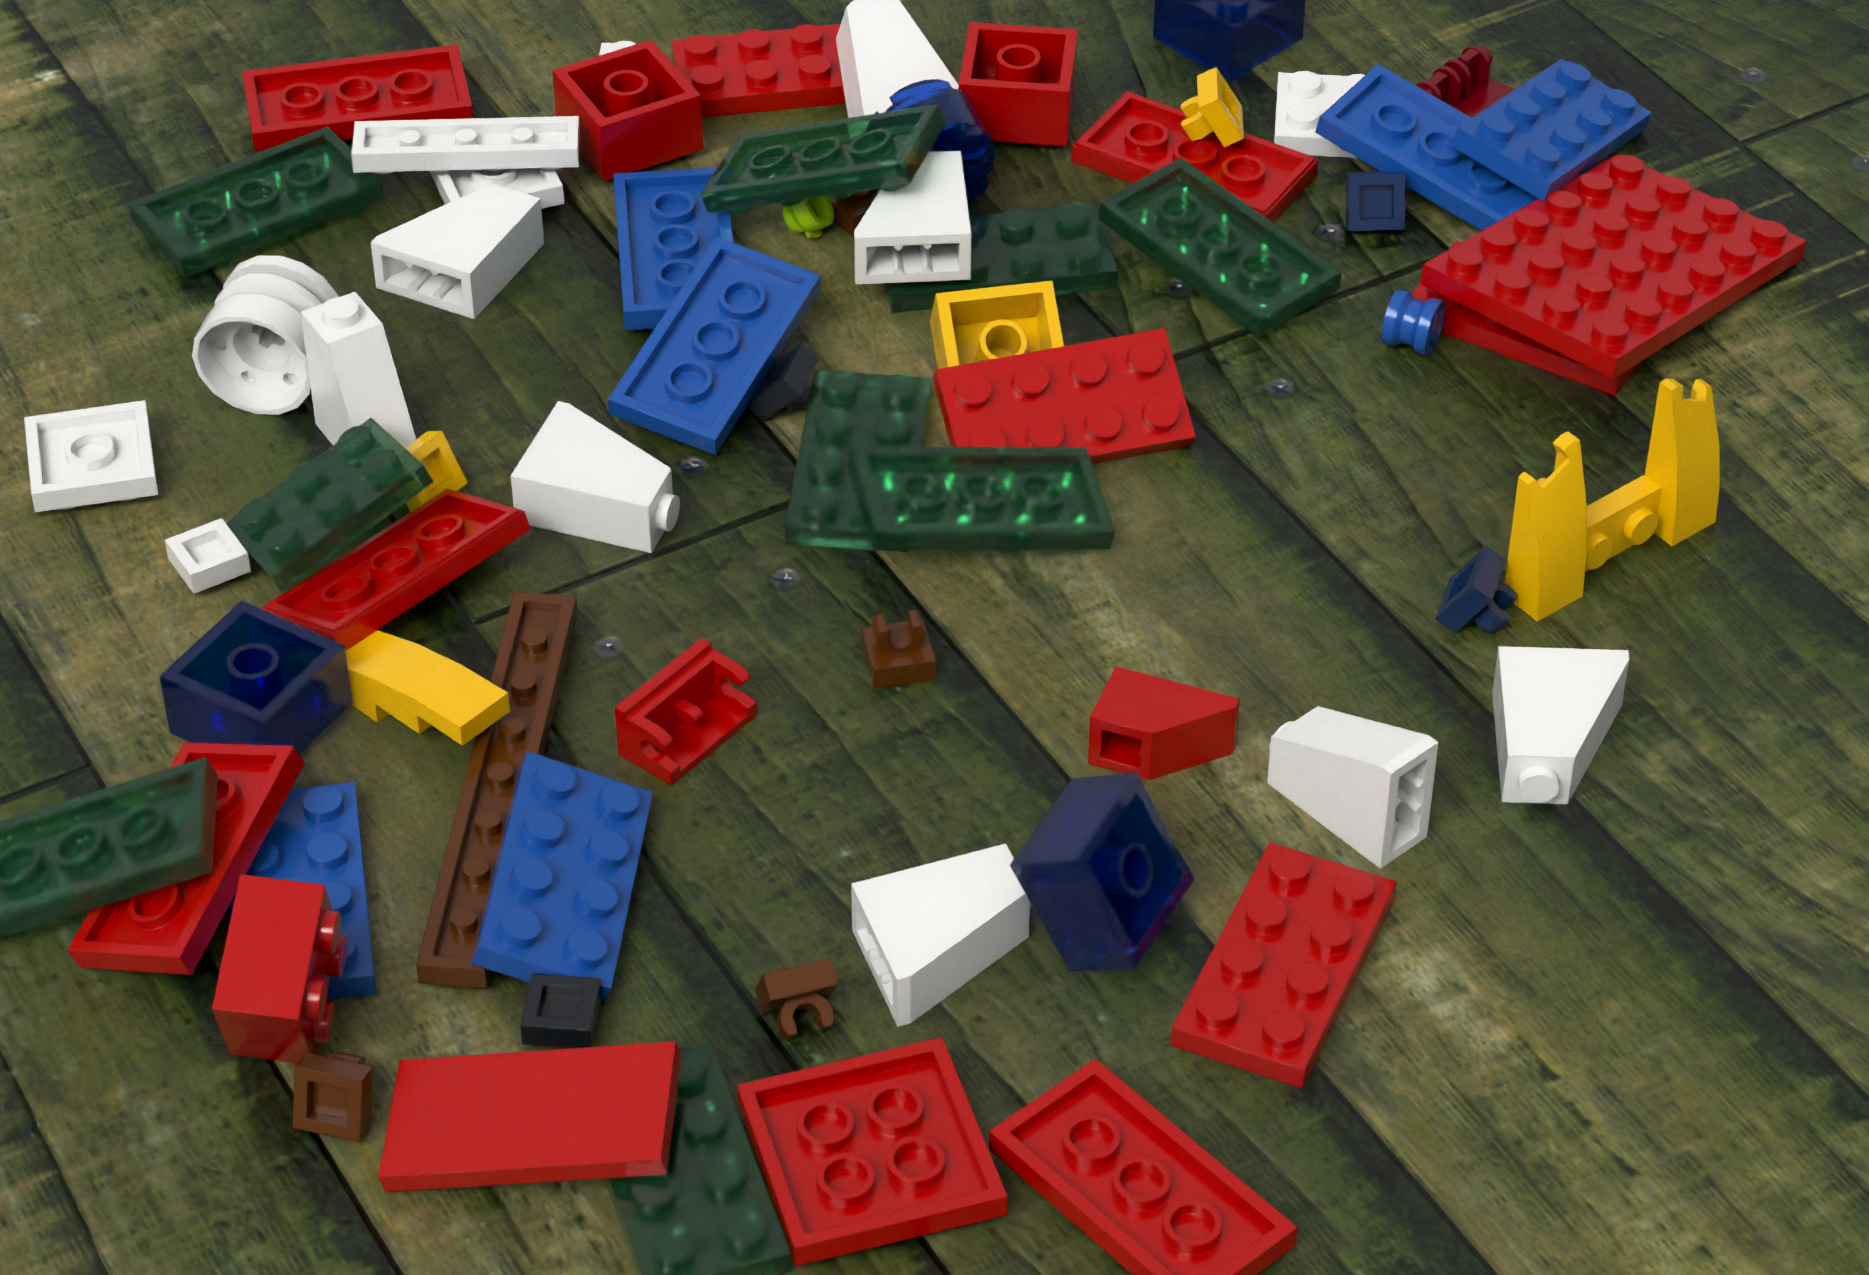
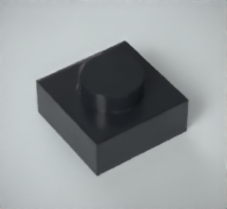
(785, 383)
(561, 1011)

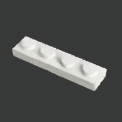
(466, 144)

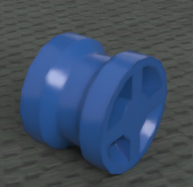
(1413, 322)

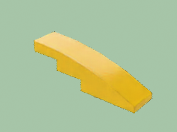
(421, 688)

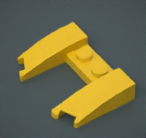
(1562, 537)

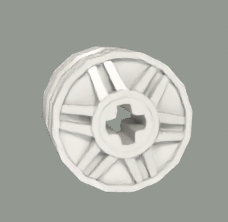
(254, 338)

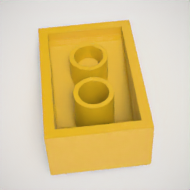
(994, 323)

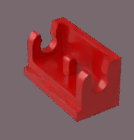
(683, 713)

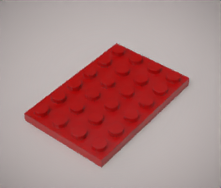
(1614, 264)

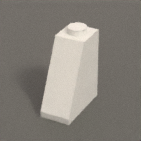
(882, 53)
(919, 229)
(461, 250)
(352, 370)
(593, 484)
(1552, 717)
(1357, 779)
(938, 926)

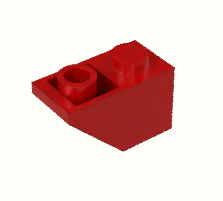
(1159, 725)

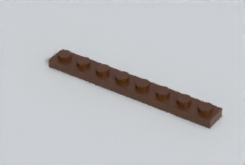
(531, 671)

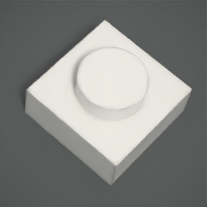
(207, 555)

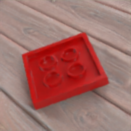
(870, 1151)

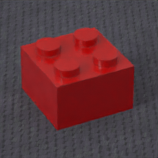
(1021, 81)
(630, 109)
(279, 969)

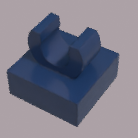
(1375, 201)
(1477, 594)

